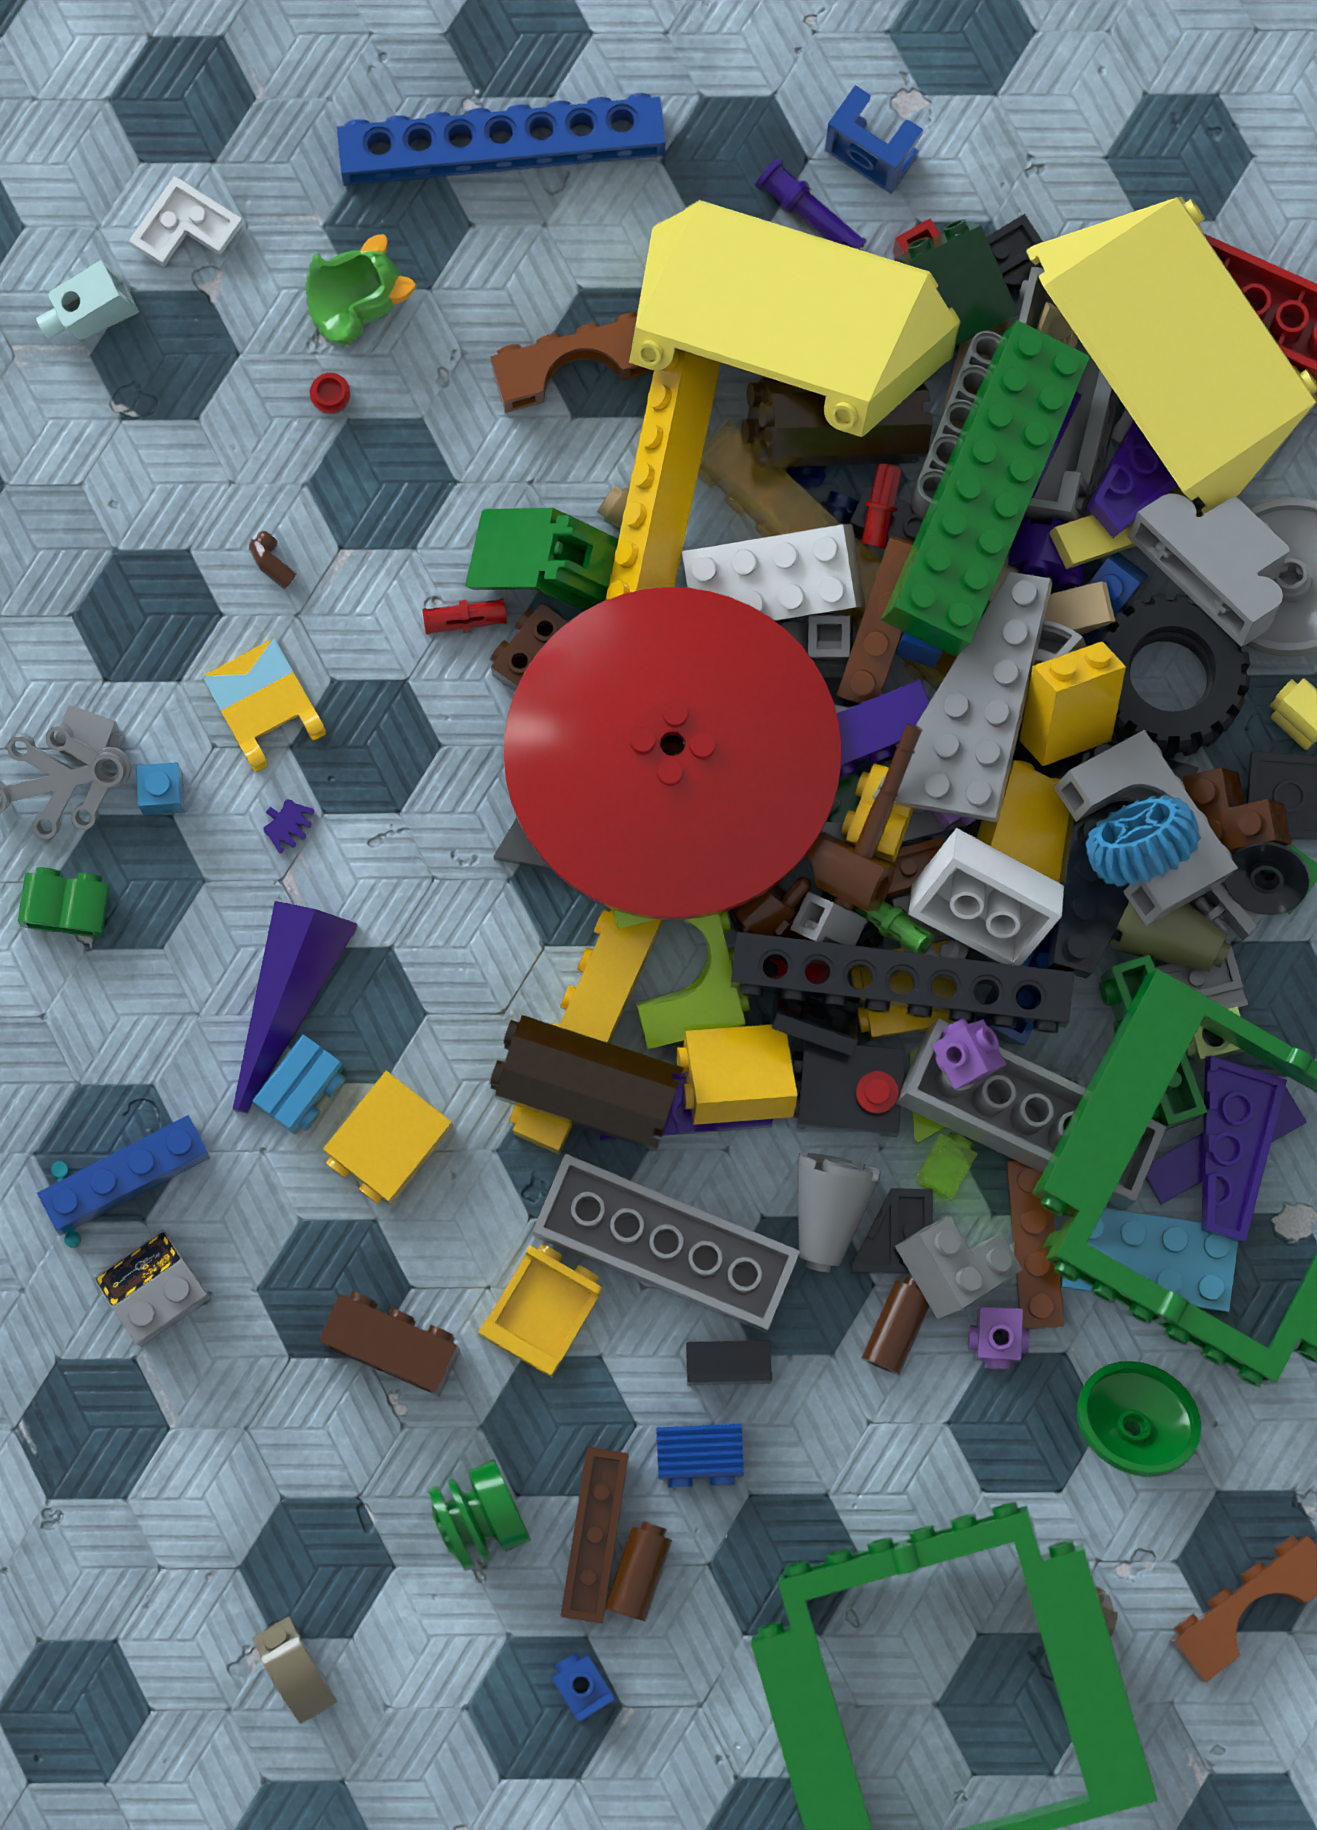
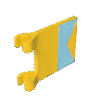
(260, 695)

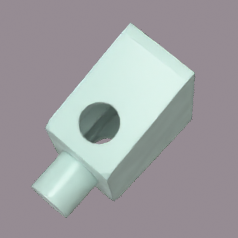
(88, 303)

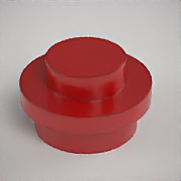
(330, 393)
(877, 1092)

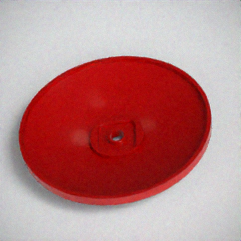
(655, 827)

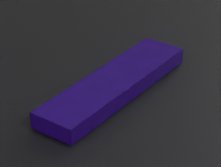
(1183, 1166)

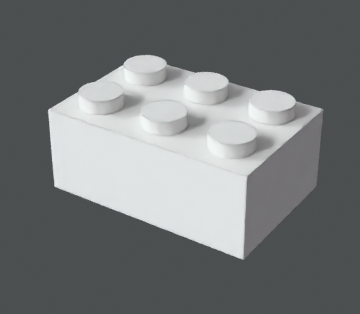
(986, 899)

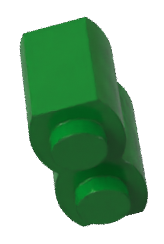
(64, 903)

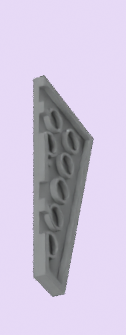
(978, 709)

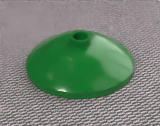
(1147, 1404)

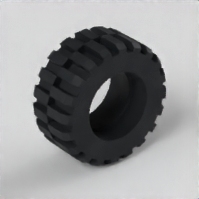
(1220, 655)

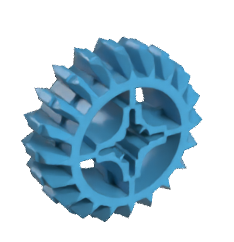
(1143, 840)

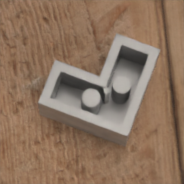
(950, 1271)

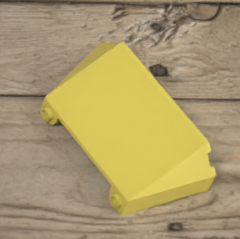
(792, 311)
(1178, 345)

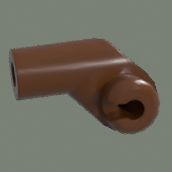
(268, 562)

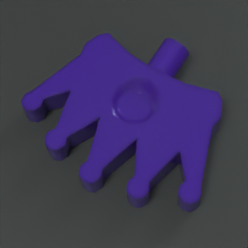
(286, 823)

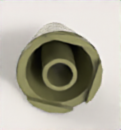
(1178, 938)

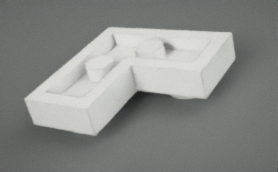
(180, 213)

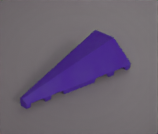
(295, 964)

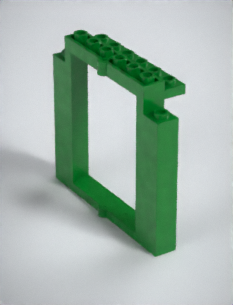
(1102, 1143)
(1073, 1639)

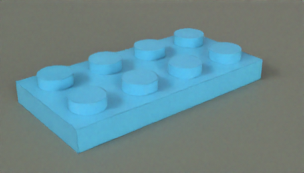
(1169, 1254)

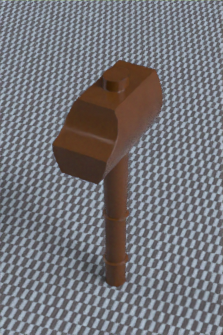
(854, 871)

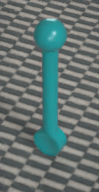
(59, 1171)

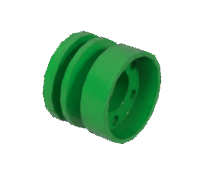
(478, 1515)

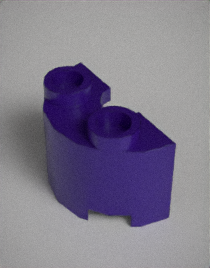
(1037, 555)

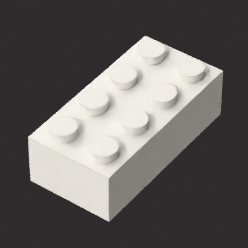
(783, 573)

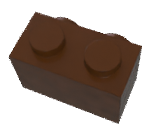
(515, 657)

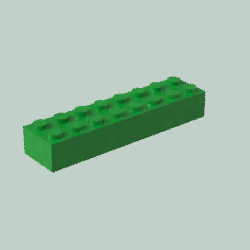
(985, 488)

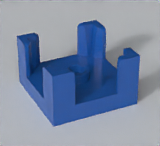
(864, 151)

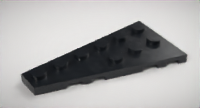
(1089, 904)

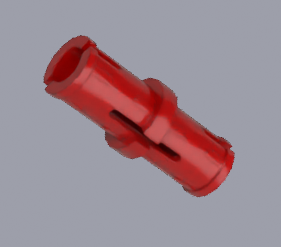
(464, 616)

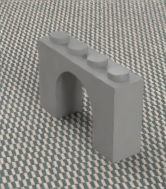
(1137, 772)

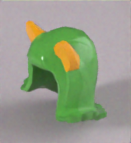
(354, 290)

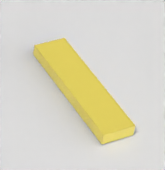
(1088, 539)

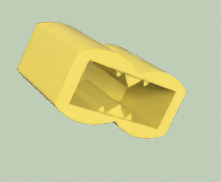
(1297, 712)

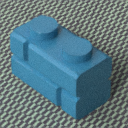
(300, 1085)

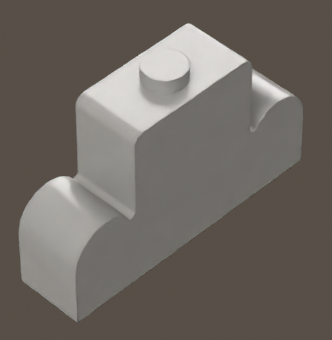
(1217, 559)

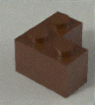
(1233, 822)

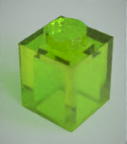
(946, 1165)

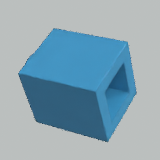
(160, 788)

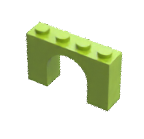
(705, 1002)

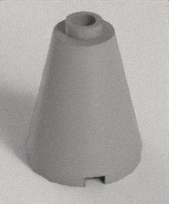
(830, 1206)

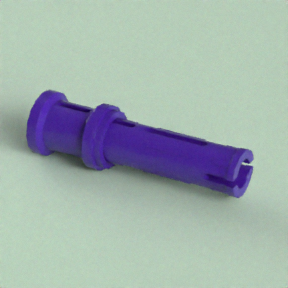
(797, 197)

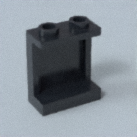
(830, 1085)

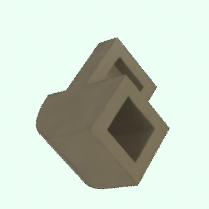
(294, 1670)

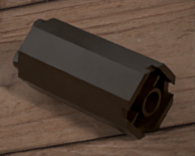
(791, 430)
(586, 1082)

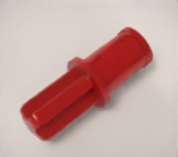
(881, 505)

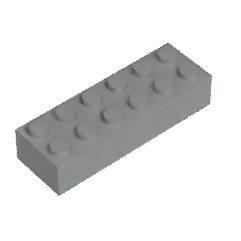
(1013, 1111)
(665, 1243)

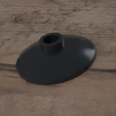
(1265, 891)

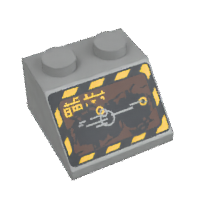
(151, 1288)

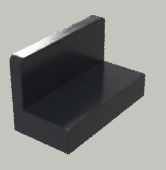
(728, 1362)

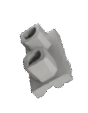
(1239, 918)

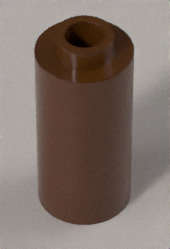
(897, 1327)
(639, 1571)

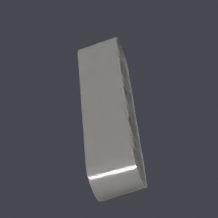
(957, 409)

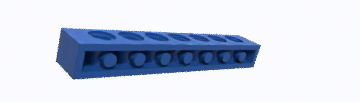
(483, 155)

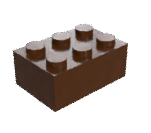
(390, 1342)

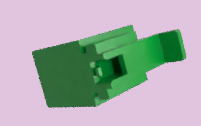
(542, 553)

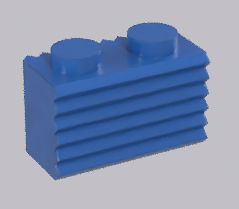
(700, 1453)

